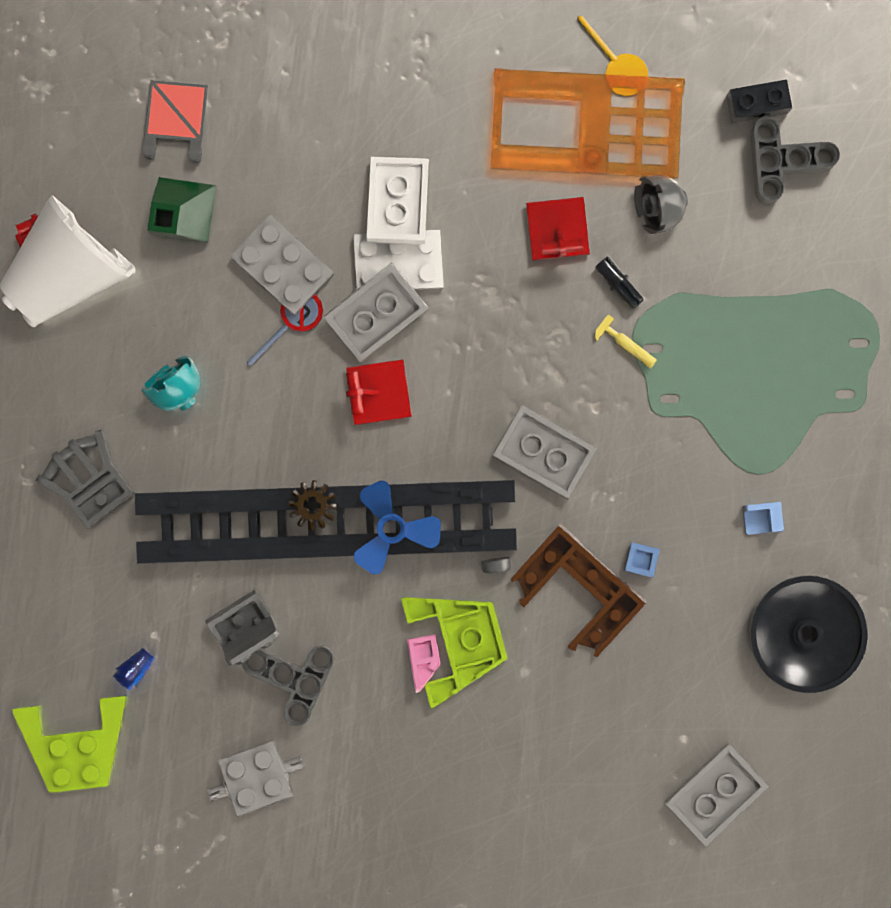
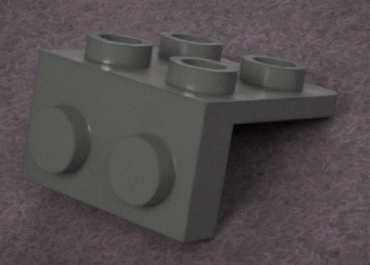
(243, 628)

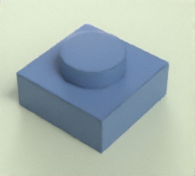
(642, 559)

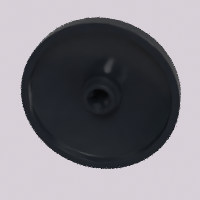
(808, 634)

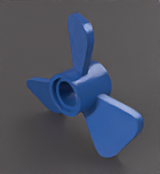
(374, 553)

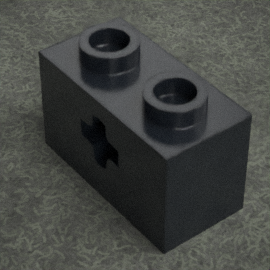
(759, 101)

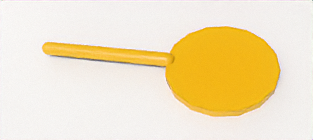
(619, 65)

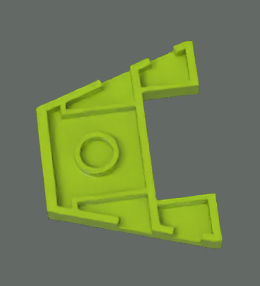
(469, 637)
(74, 758)

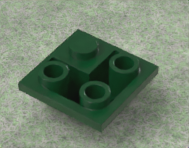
(182, 209)

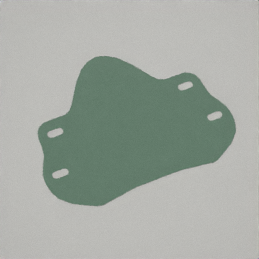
(757, 366)

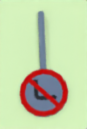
(303, 321)

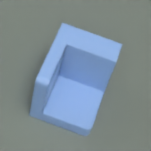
(763, 518)

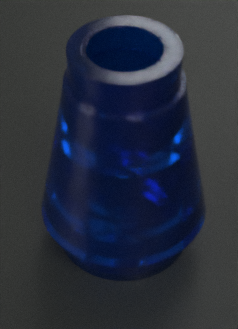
(133, 669)

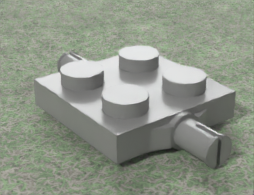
(255, 778)

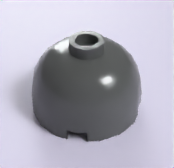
(660, 202)

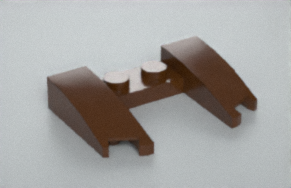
(618, 597)

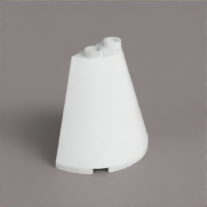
(59, 267)

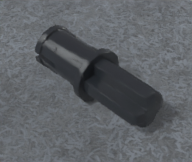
(619, 282)

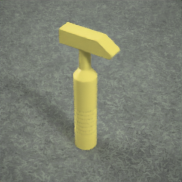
(625, 342)

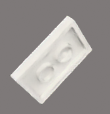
(397, 200)
(416, 262)

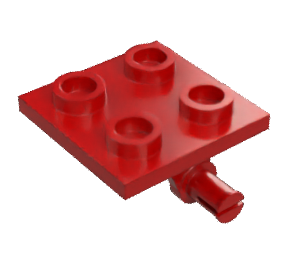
(558, 228)
(378, 392)

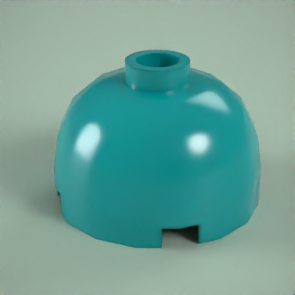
(173, 386)

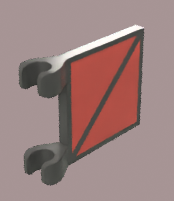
(175, 113)

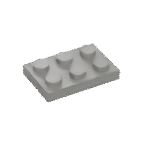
(282, 265)
(376, 312)
(545, 452)
(717, 794)

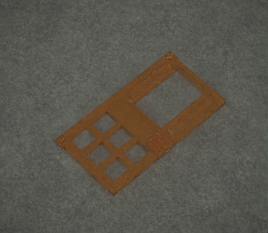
(594, 126)

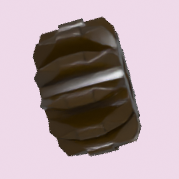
(305, 512)

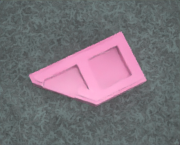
(423, 659)

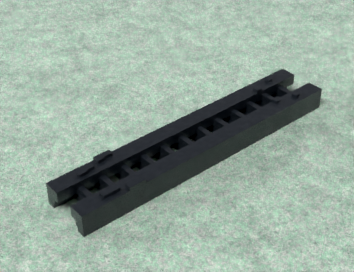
(316, 545)

